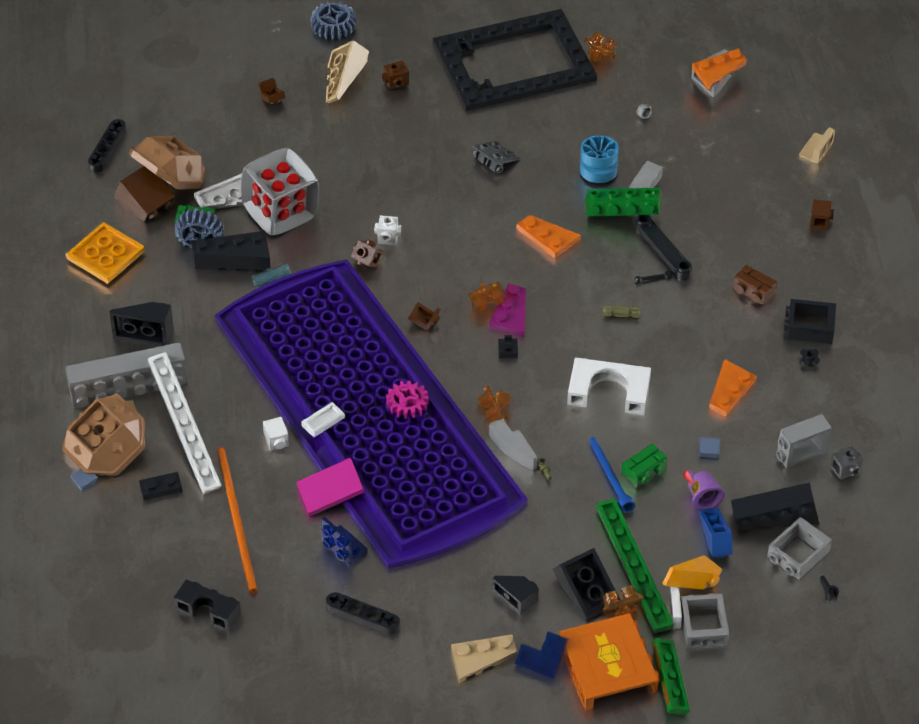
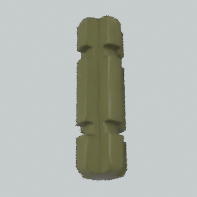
(621, 311)

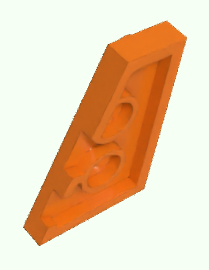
(717, 67)
(547, 235)
(730, 387)

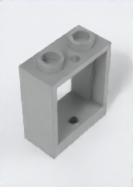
(814, 428)
(809, 535)
(697, 638)

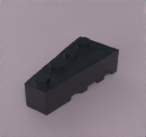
(232, 252)
(775, 508)

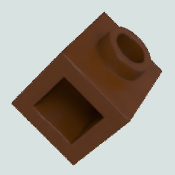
(821, 214)

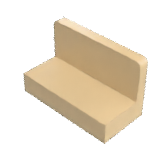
(818, 146)

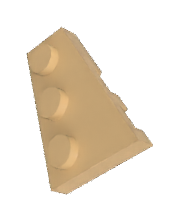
(480, 654)

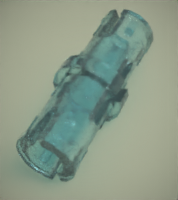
(271, 274)

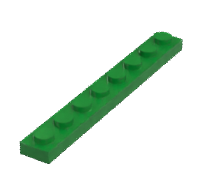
(634, 566)

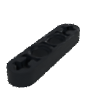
(103, 144)
(364, 610)

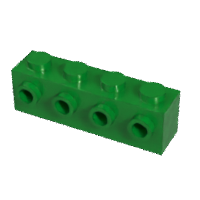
(623, 201)

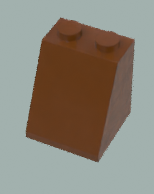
(144, 194)

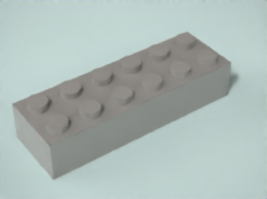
(121, 375)

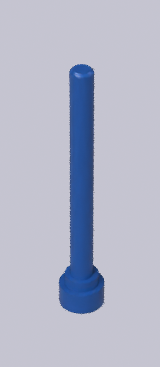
(625, 501)

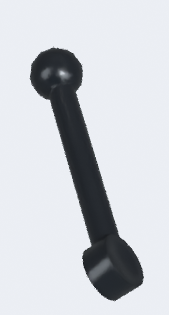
(667, 274)

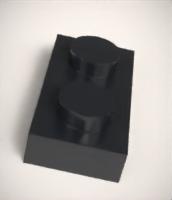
(160, 485)

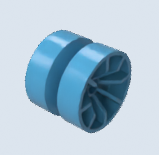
(599, 159)

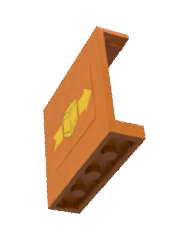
(608, 658)

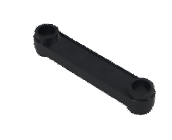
(664, 247)

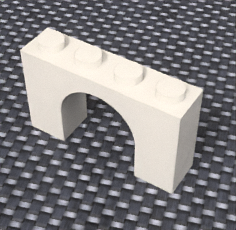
(589, 372)

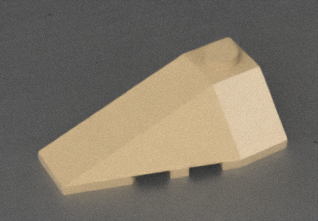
(344, 67)

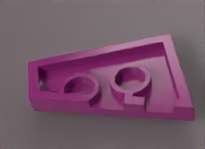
(511, 314)

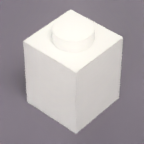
(276, 433)

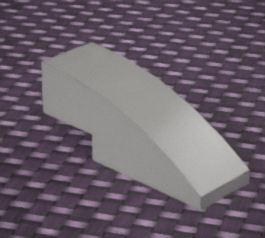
(647, 176)
(512, 444)

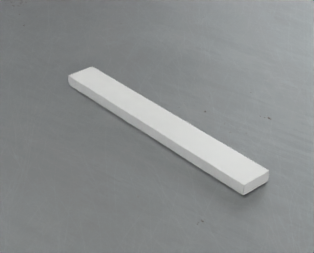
(184, 423)

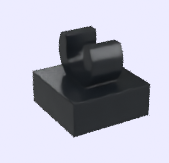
(508, 347)

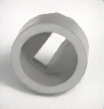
(648, 110)

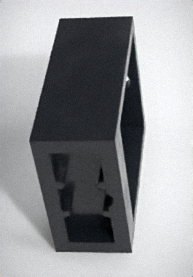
(808, 332)

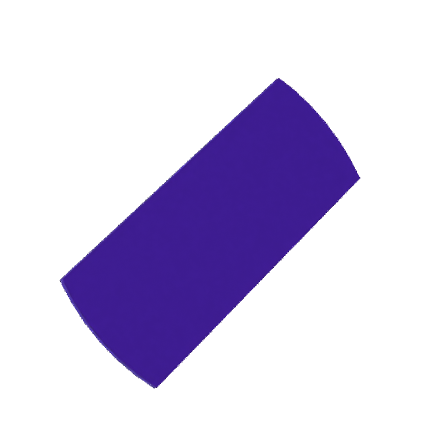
(331, 341)

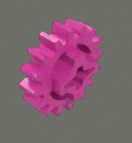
(407, 399)

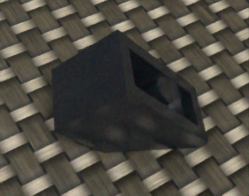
(516, 591)

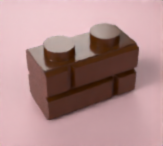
(755, 285)

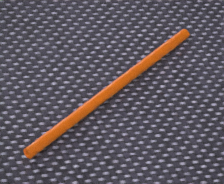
(237, 520)

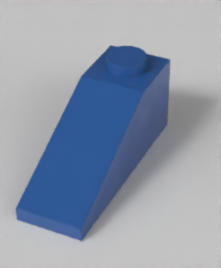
(716, 532)

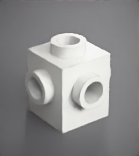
(387, 230)

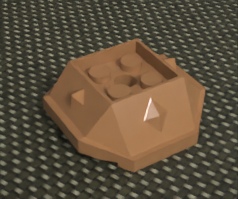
(170, 161)
(117, 445)

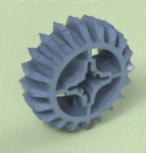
(333, 20)
(197, 226)

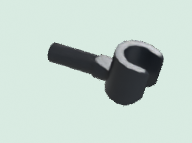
(830, 588)

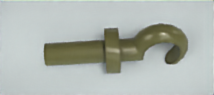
(545, 469)

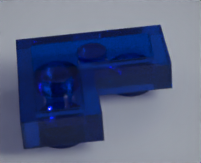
(545, 660)

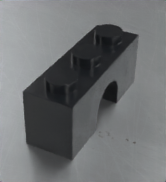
(194, 596)

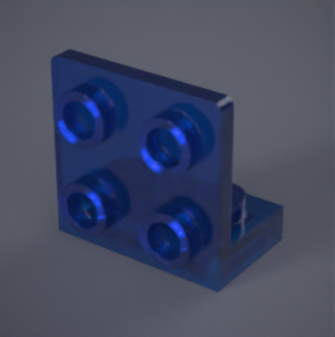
(342, 542)

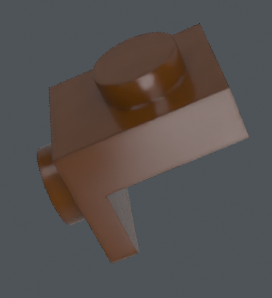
(270, 92)
(423, 316)

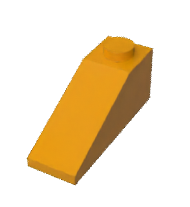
(694, 574)

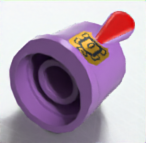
(704, 489)

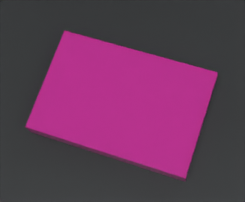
(330, 487)

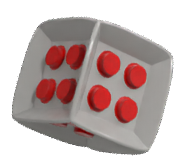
(279, 191)

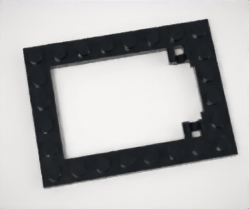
(476, 96)

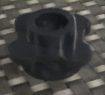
(810, 357)

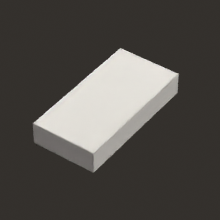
(323, 419)
(676, 607)

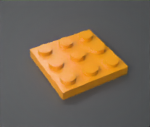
(105, 252)

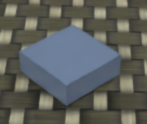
(709, 447)
(82, 479)

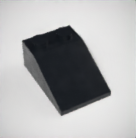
(143, 323)
(585, 582)

